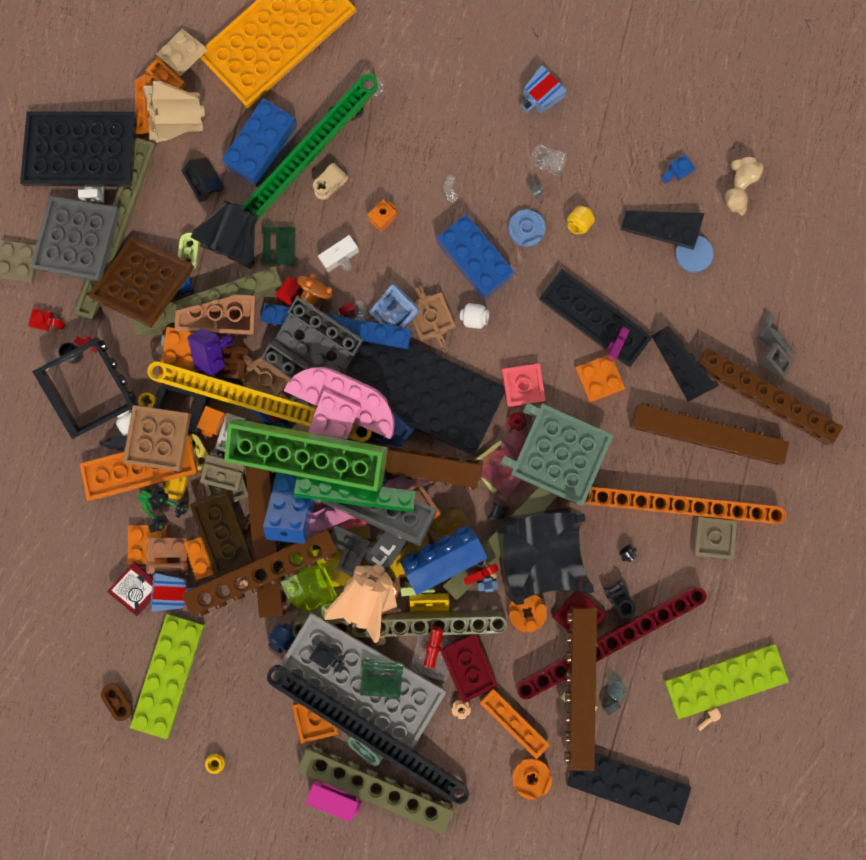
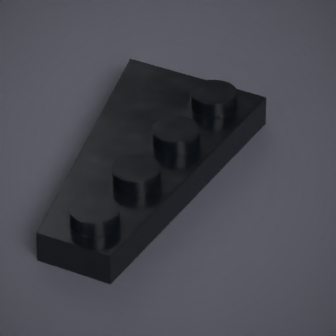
(668, 227)
(682, 364)

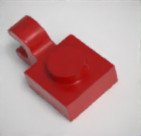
(44, 320)

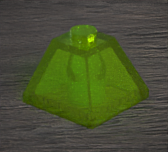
(309, 589)

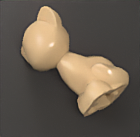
(747, 171)

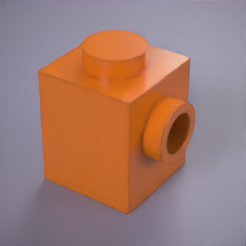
(382, 215)
(211, 421)

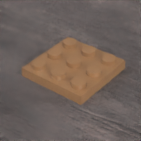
(157, 438)

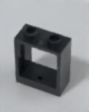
(199, 408)

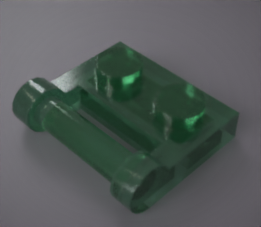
(284, 246)
(381, 684)

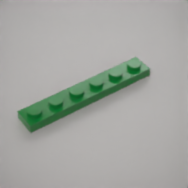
(383, 498)

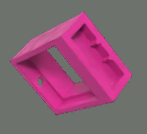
(333, 801)

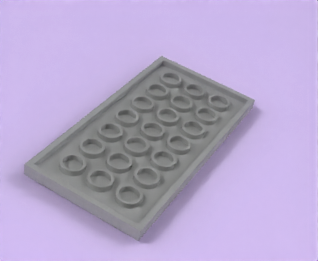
(401, 717)

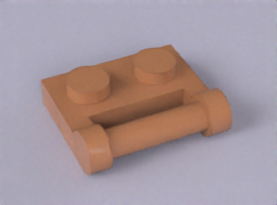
(165, 549)

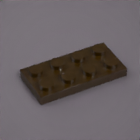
(221, 533)

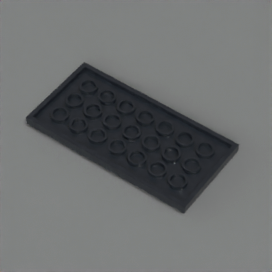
(430, 392)

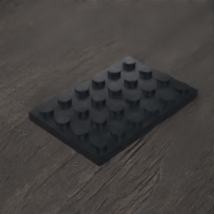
(78, 149)

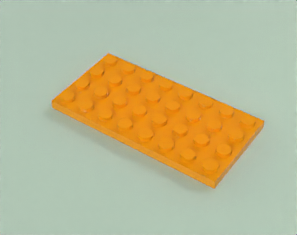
(270, 42)

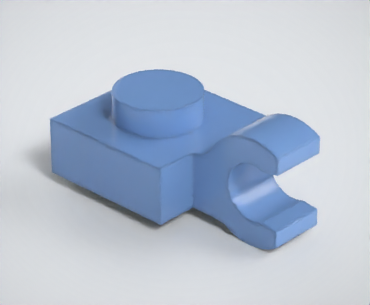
(487, 584)

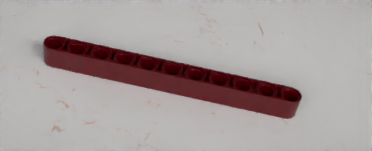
(620, 641)

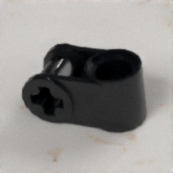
(619, 598)

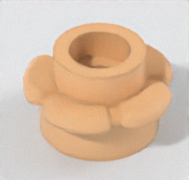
(461, 714)

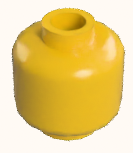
(580, 220)

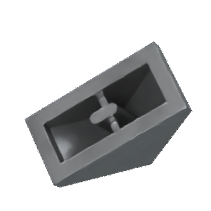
(775, 359)

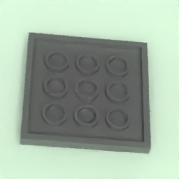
(75, 238)

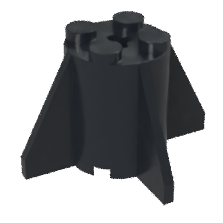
(229, 233)

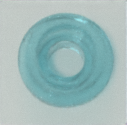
(617, 691)

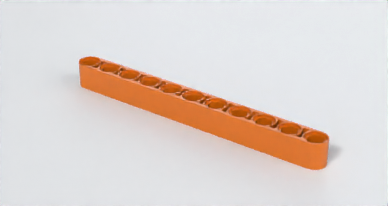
(687, 506)

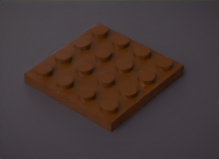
(141, 281)

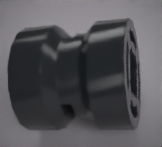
(67, 347)

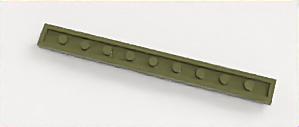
(125, 201)

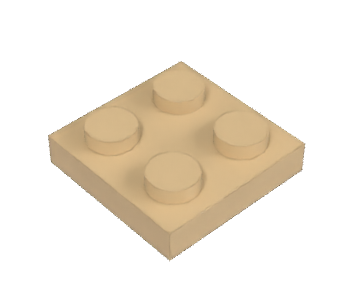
(181, 52)

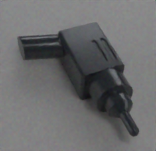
(115, 442)

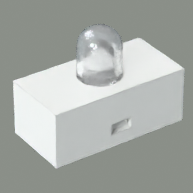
(339, 255)

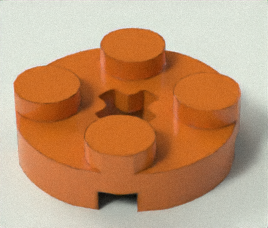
(531, 623)
(536, 788)

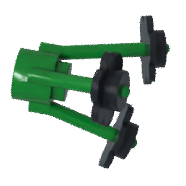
(157, 499)

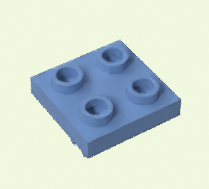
(395, 308)

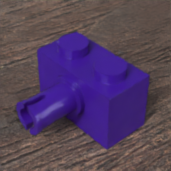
(207, 350)

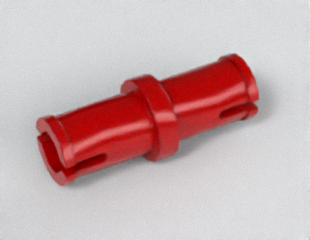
(433, 647)

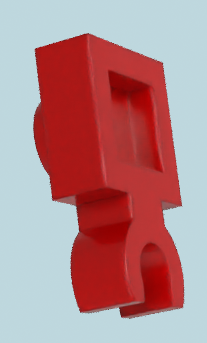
(476, 574)

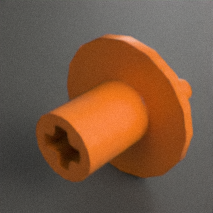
(313, 289)

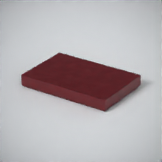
(468, 667)

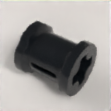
(497, 511)

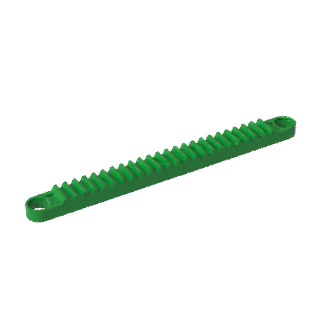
(311, 146)

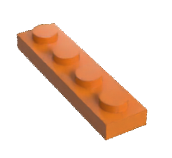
(514, 723)

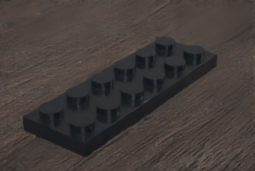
(593, 316)
(633, 788)

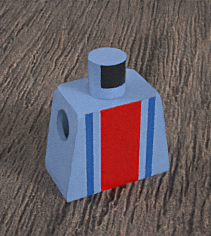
(542, 91)
(167, 592)

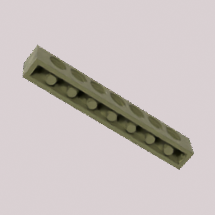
(437, 821)

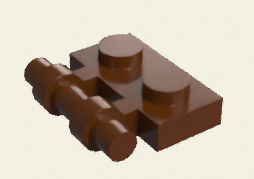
(234, 366)

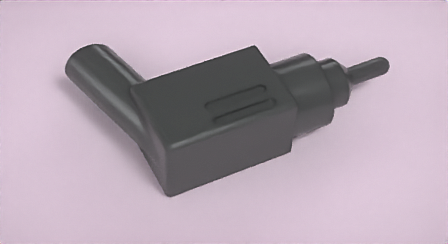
(771, 336)

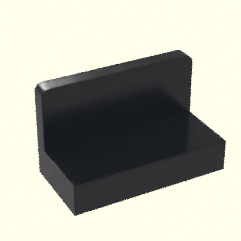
(202, 178)

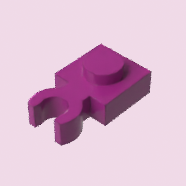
(615, 347)

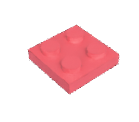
(523, 385)

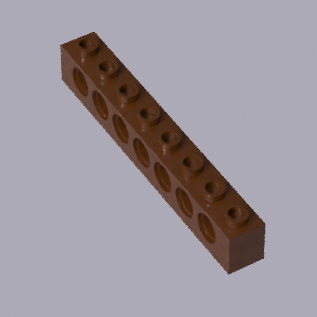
(769, 397)
(195, 598)

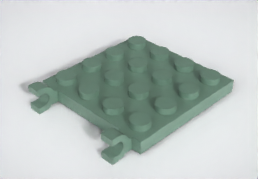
(560, 454)

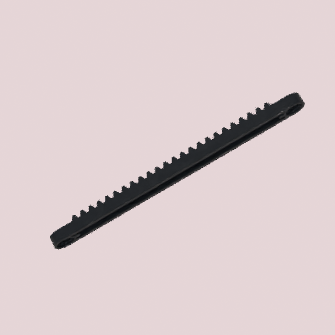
(368, 734)

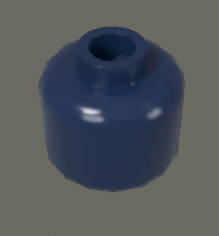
(281, 638)

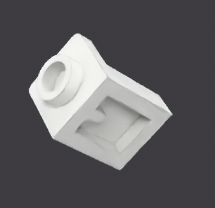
(92, 195)

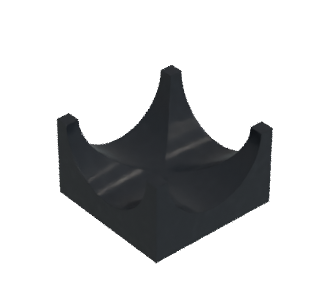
(542, 553)

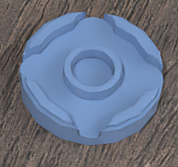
(526, 228)
(697, 259)

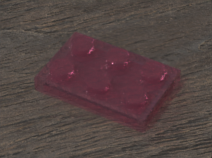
(498, 475)

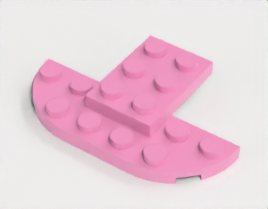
(341, 403)

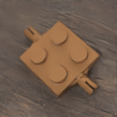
(433, 318)
(264, 377)

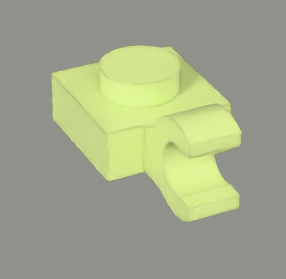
(408, 590)

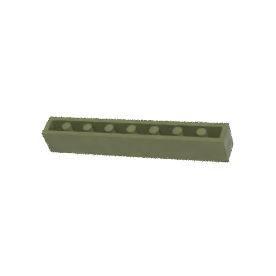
(256, 285)

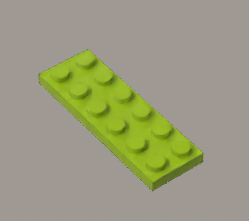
(167, 676)
(726, 681)

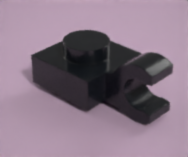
(324, 656)

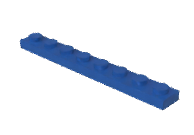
(368, 331)

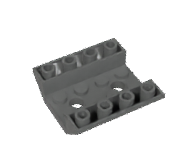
(322, 334)

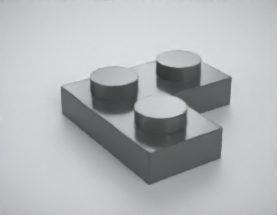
(353, 547)

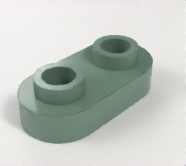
(364, 752)

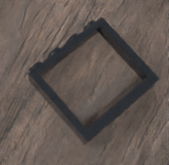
(59, 404)

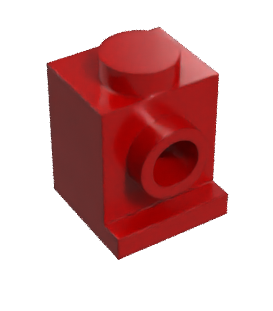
(289, 291)

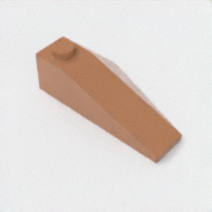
(221, 316)

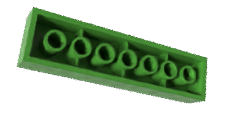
(306, 454)

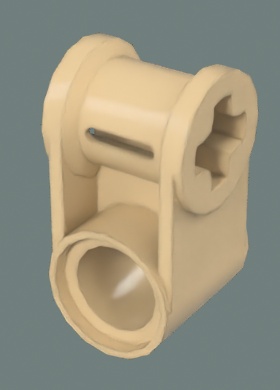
(330, 179)

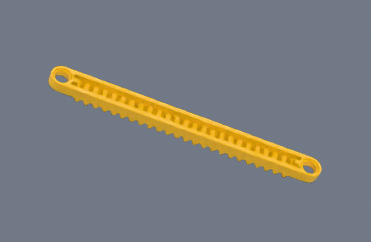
(240, 396)

